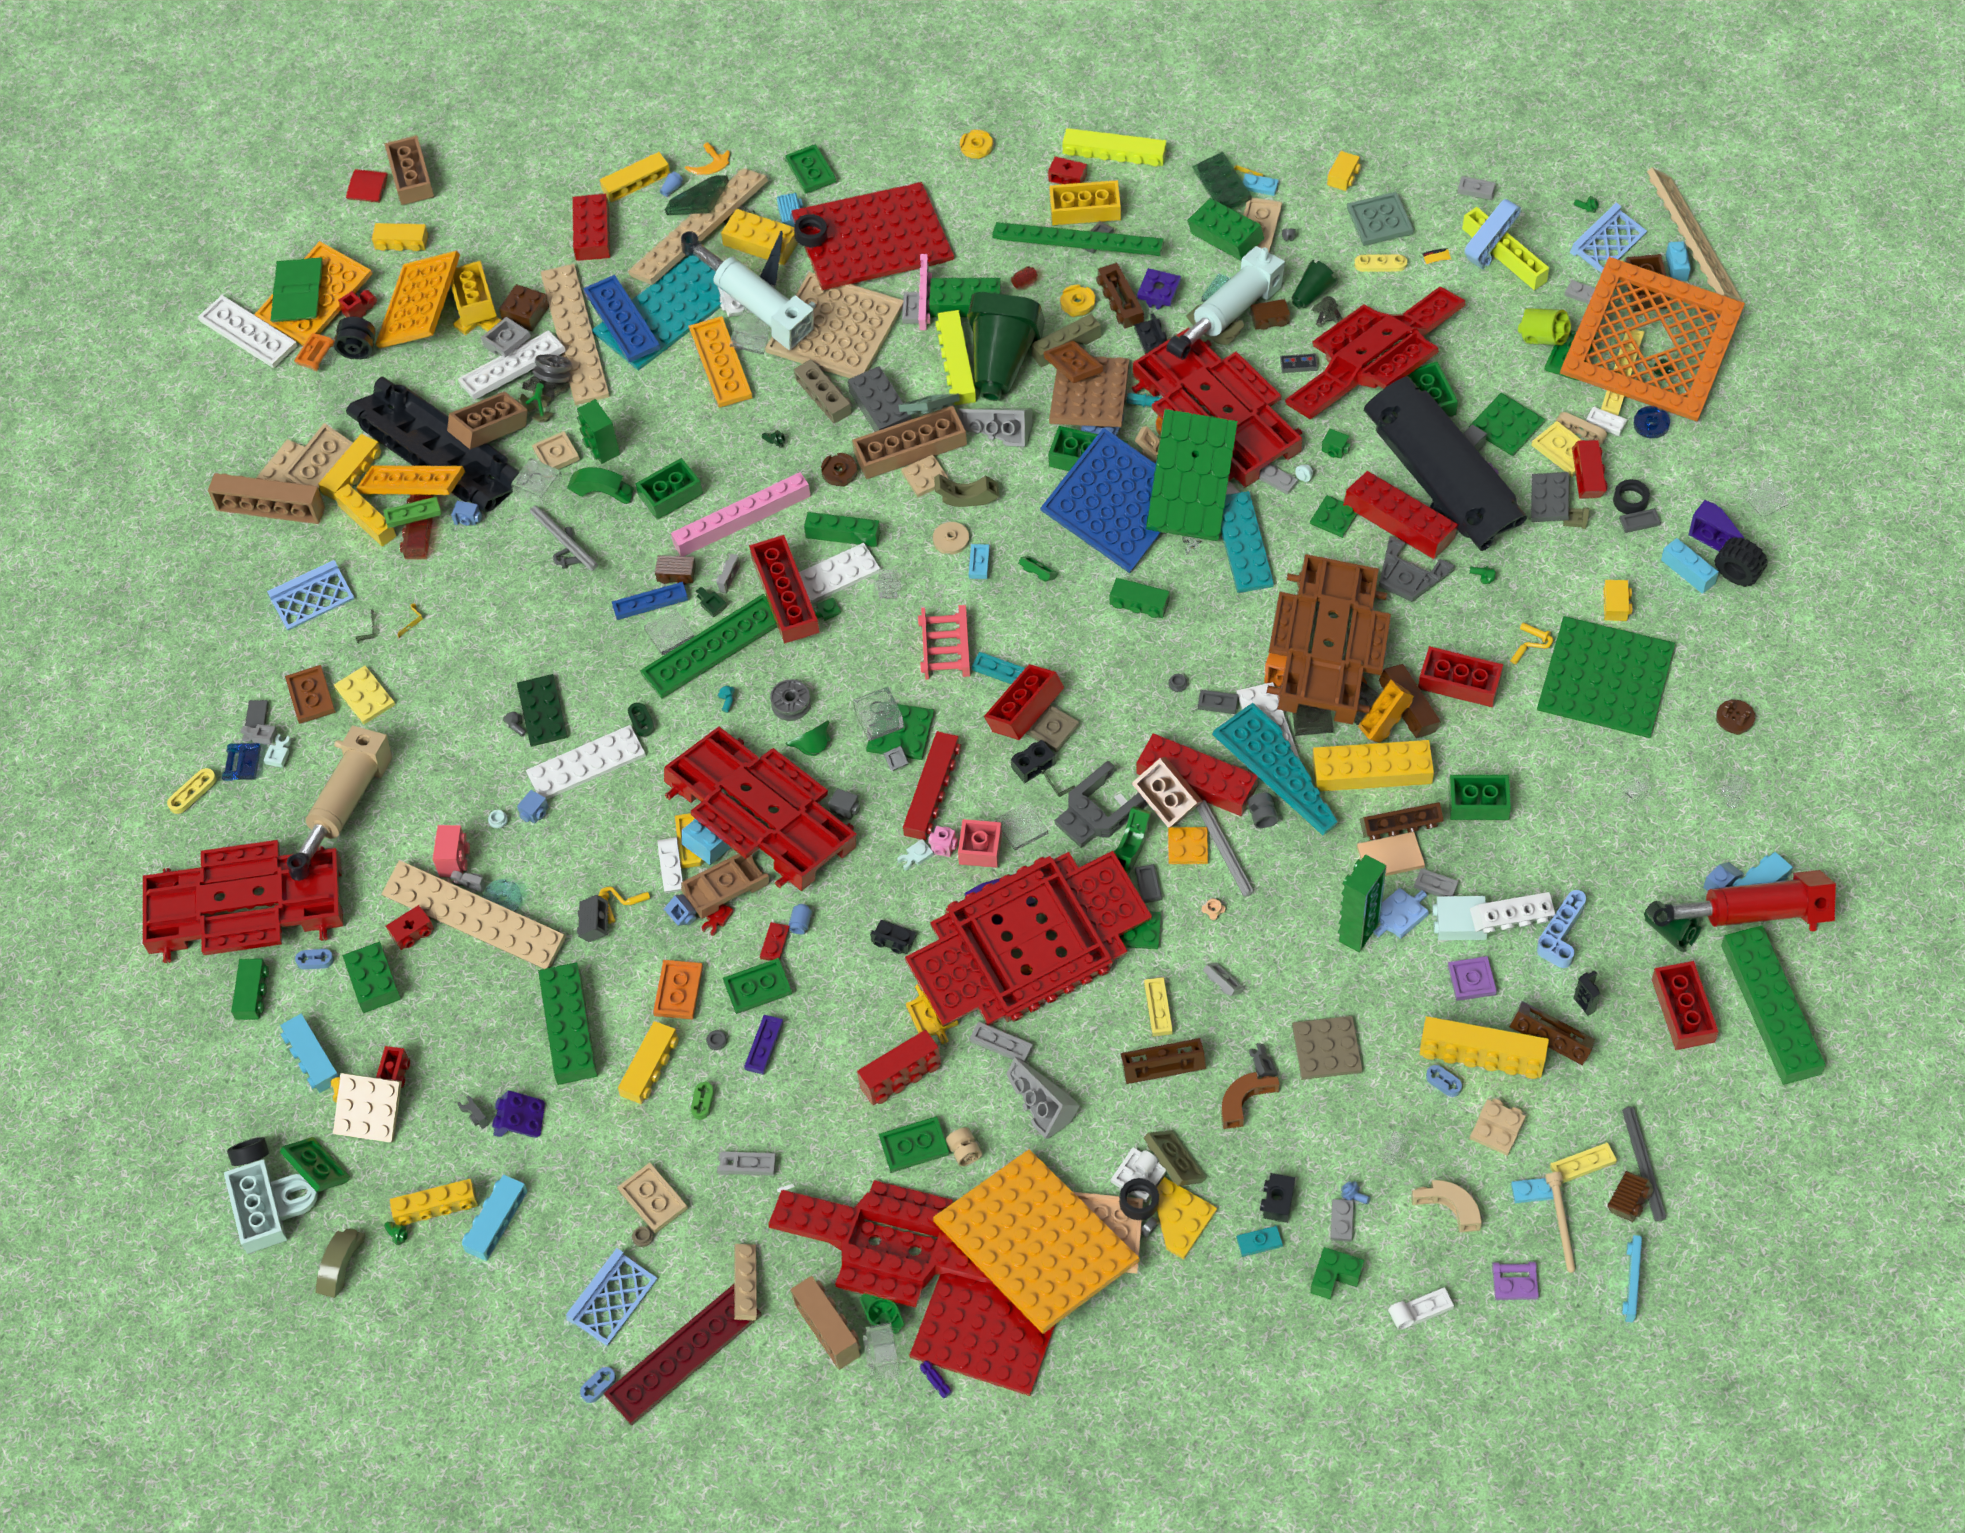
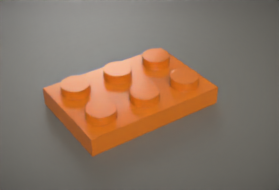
(678, 989)

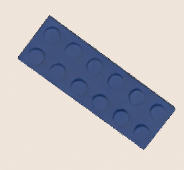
(621, 318)

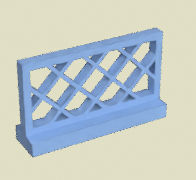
(1599, 227)
(308, 581)
(594, 1290)

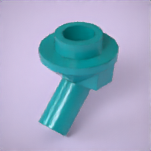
(726, 693)

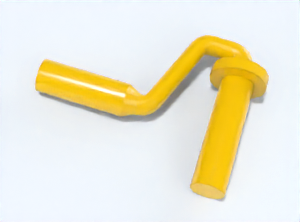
(1545, 636)
(630, 901)

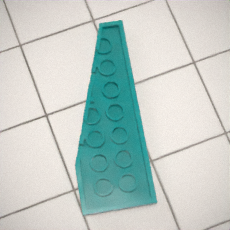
(1264, 750)

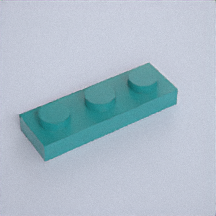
(996, 668)

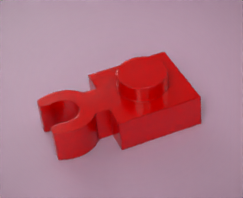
(717, 918)

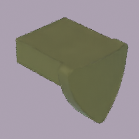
(1577, 518)

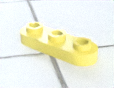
(1373, 264)
(197, 784)

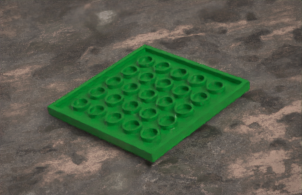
(1606, 676)

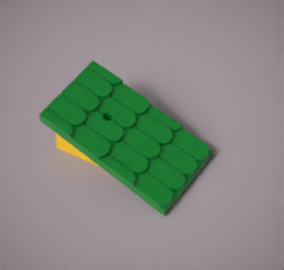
(1191, 475)

